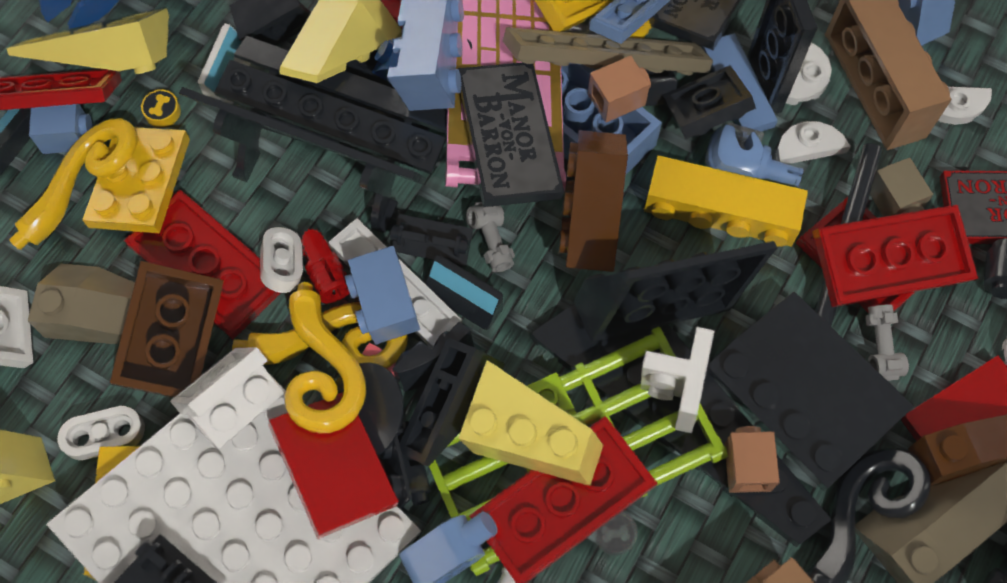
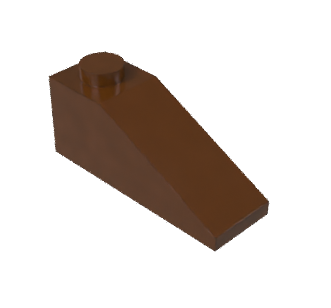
(963, 448)

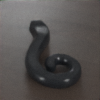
(840, 555)

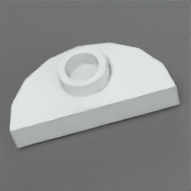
(812, 77)
(965, 104)
(810, 142)

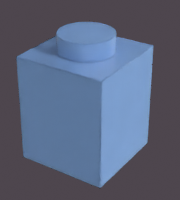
(58, 127)

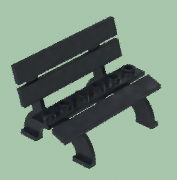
(282, 98)

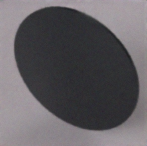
(382, 405)

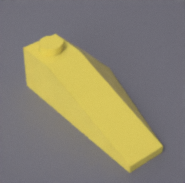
(336, 35)
(123, 45)

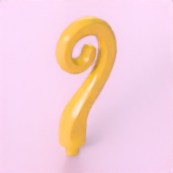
(89, 148)
(308, 324)
(288, 345)

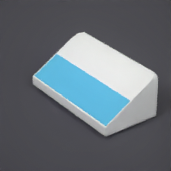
(221, 54)

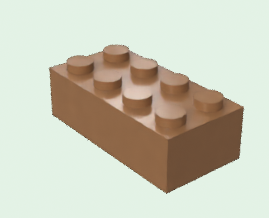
(888, 69)

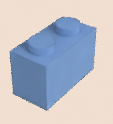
(383, 295)

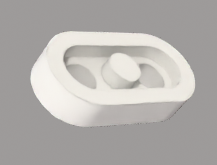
(281, 260)
(102, 430)

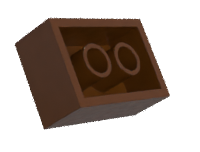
(594, 200)
(166, 330)

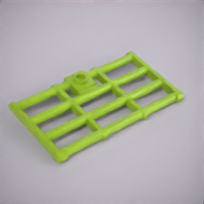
(555, 390)

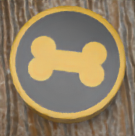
(161, 108)

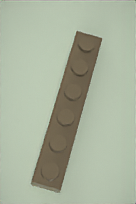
(599, 51)

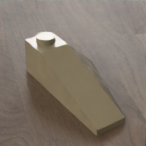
(81, 304)
(943, 531)

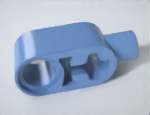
(448, 549)

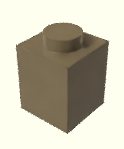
(900, 189)

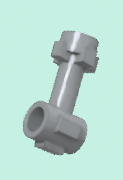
(488, 220)
(886, 362)

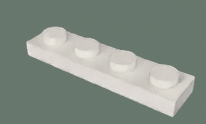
(431, 311)

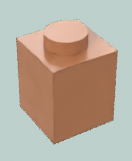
(619, 88)
(751, 460)

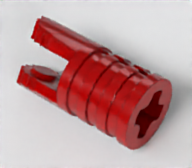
(323, 267)

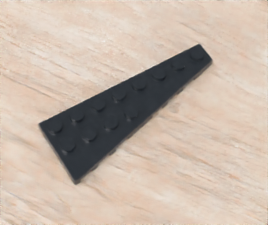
(785, 509)

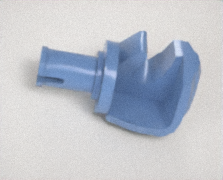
(754, 161)

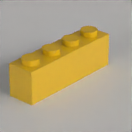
(726, 201)

